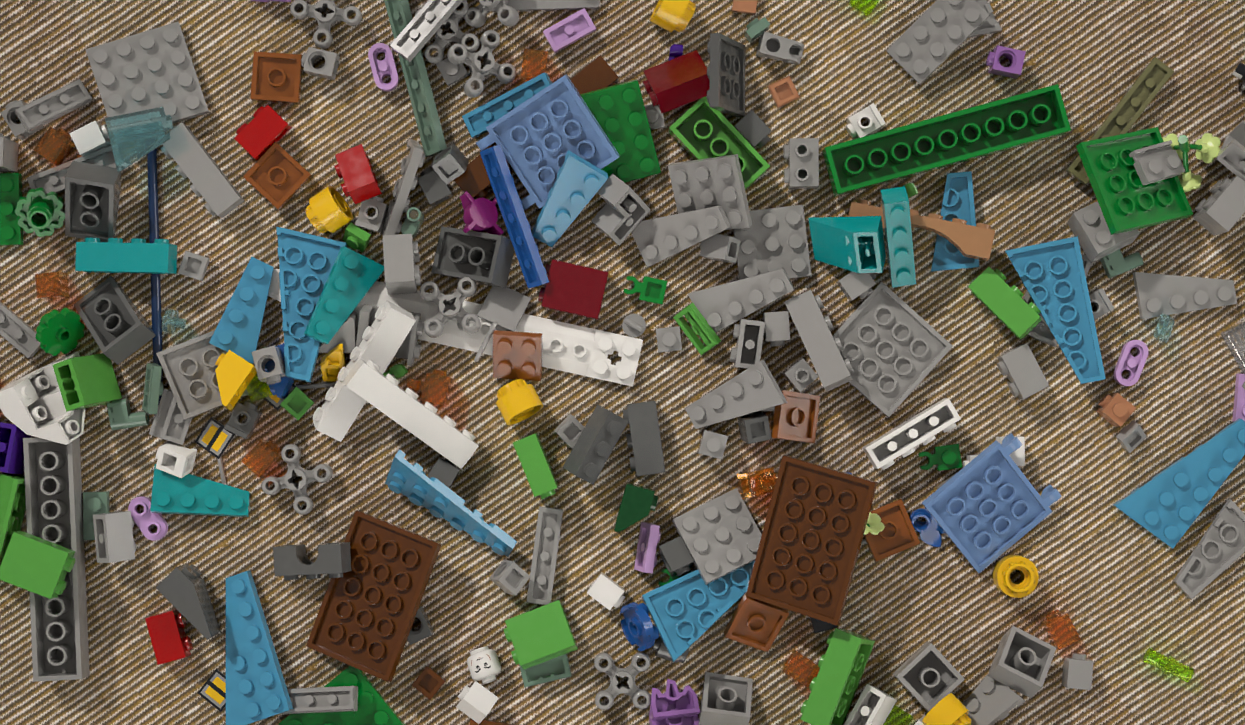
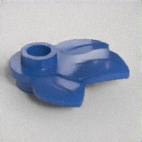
(929, 530)

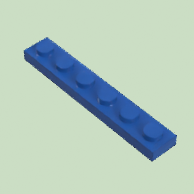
(514, 216)

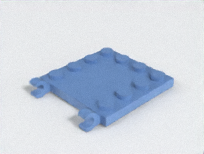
(541, 133)
(989, 504)

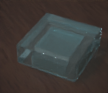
(1164, 328)

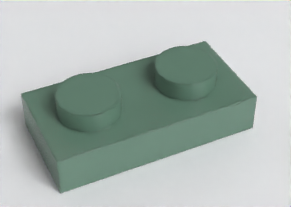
(93, 504)

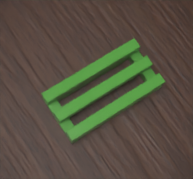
(699, 327)

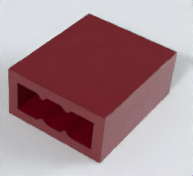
(677, 81)
(573, 289)

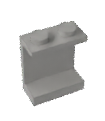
(1233, 151)
(409, 348)

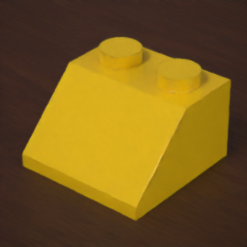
(232, 377)

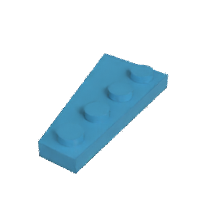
(572, 191)
(959, 204)
(244, 314)

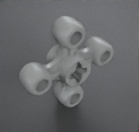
(477, 15)
(325, 24)
(458, 37)
(473, 61)
(442, 300)
(307, 477)
(614, 689)

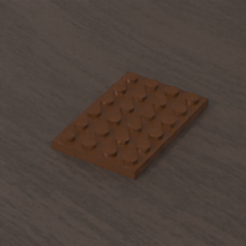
(811, 539)
(375, 604)

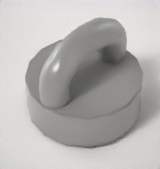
(634, 325)

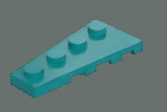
(344, 289)
(196, 496)

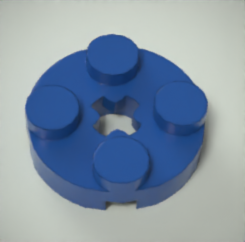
(638, 626)

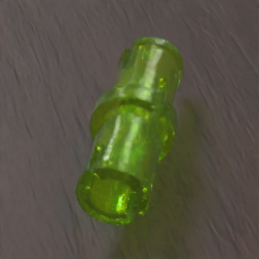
(1168, 665)

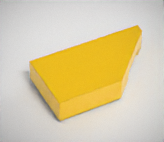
(332, 363)

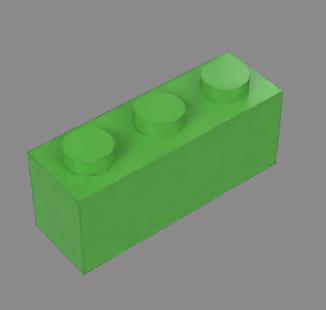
(1005, 302)

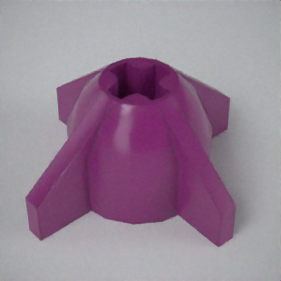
(480, 214)

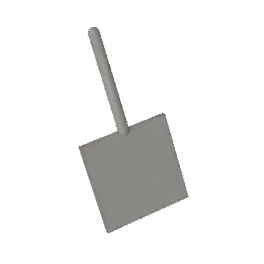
(502, 308)

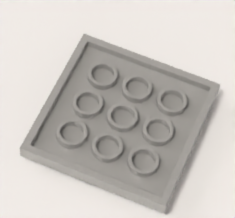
(148, 73)
(889, 348)

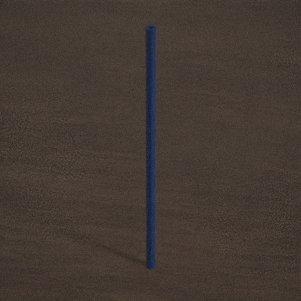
(155, 278)

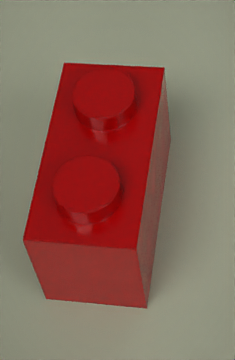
(262, 131)
(357, 174)
(168, 636)

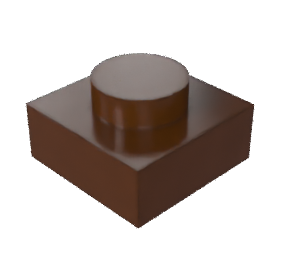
(428, 682)

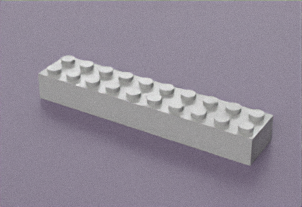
(56, 515)

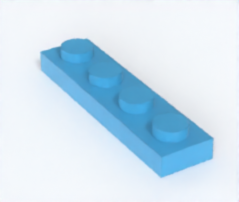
(483, 116)

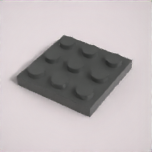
(726, 75)

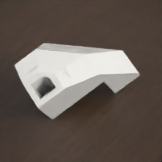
(38, 406)

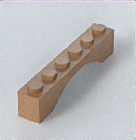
(970, 240)

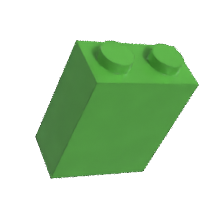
(87, 381)
(536, 466)
(36, 564)
(540, 635)

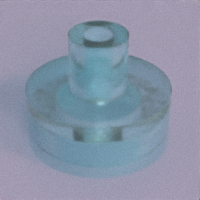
(171, 321)

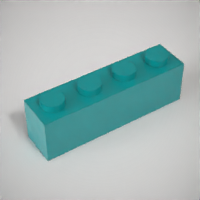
(898, 236)
(126, 257)

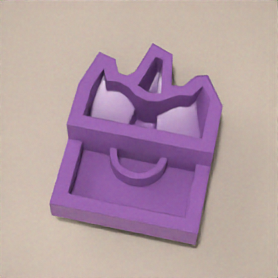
(674, 706)

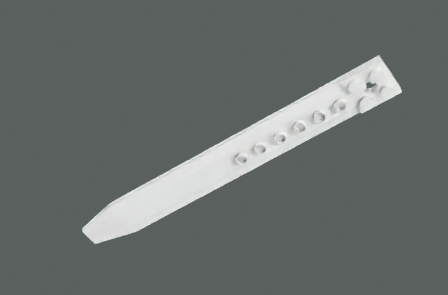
(563, 344)

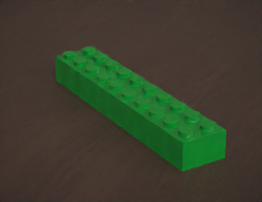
(946, 140)

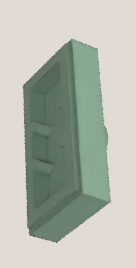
(153, 388)
(547, 671)

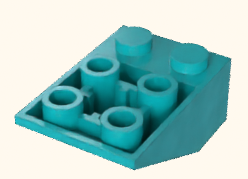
(849, 242)

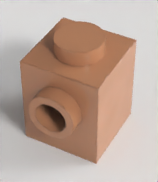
(1115, 409)

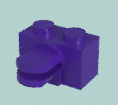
(11, 449)

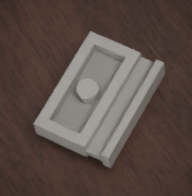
(1157, 163)
(168, 421)

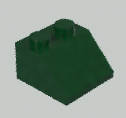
(635, 505)

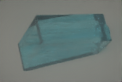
(137, 134)

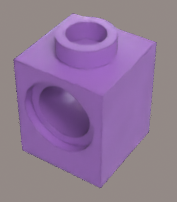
(1015, 57)

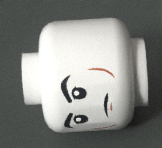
(483, 664)

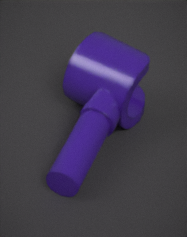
(675, 51)

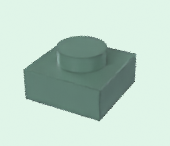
(756, 28)

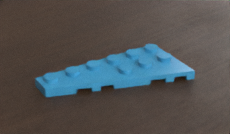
(304, 269)
(1059, 288)
(1182, 490)
(445, 504)
(689, 607)
(252, 667)

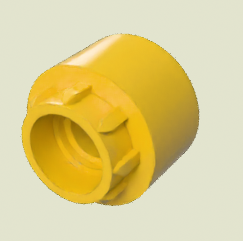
(673, 14)
(328, 210)
(518, 401)
(1027, 581)
(948, 712)

